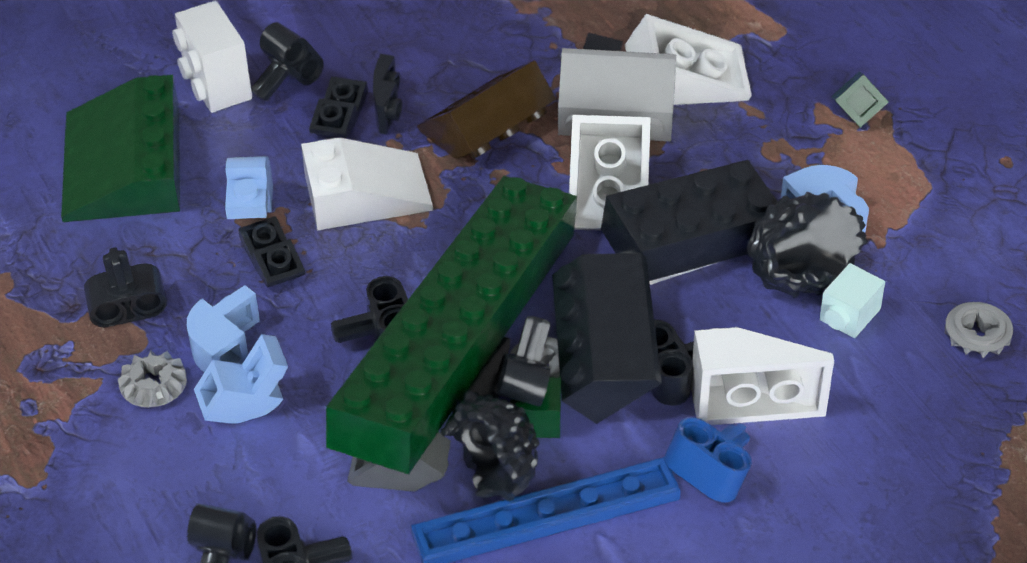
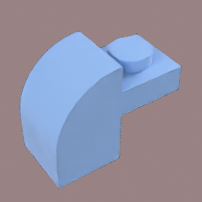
(828, 180)
(248, 187)
(220, 329)
(246, 390)

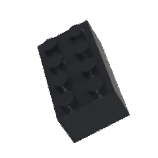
(688, 218)

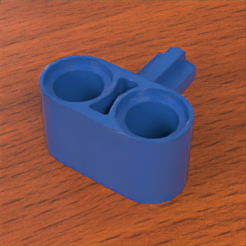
(710, 458)

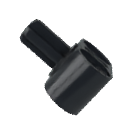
(289, 57)
(124, 291)
(384, 300)
(674, 364)
(524, 374)
(221, 533)
(281, 543)

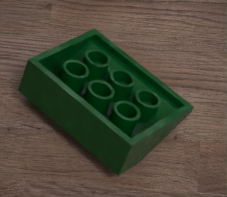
(123, 152)

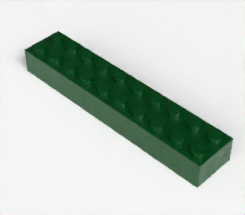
(450, 326)

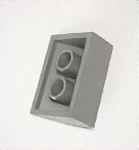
(617, 86)

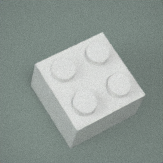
(212, 56)

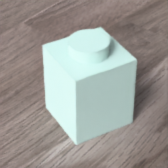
(852, 300)

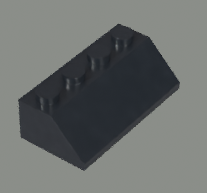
(605, 332)

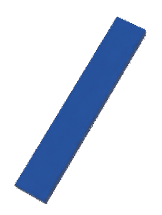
(545, 512)

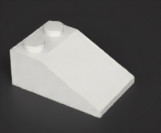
(706, 65)
(606, 159)
(362, 182)
(757, 377)

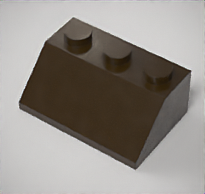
(490, 112)

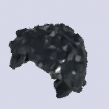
(805, 243)
(496, 444)

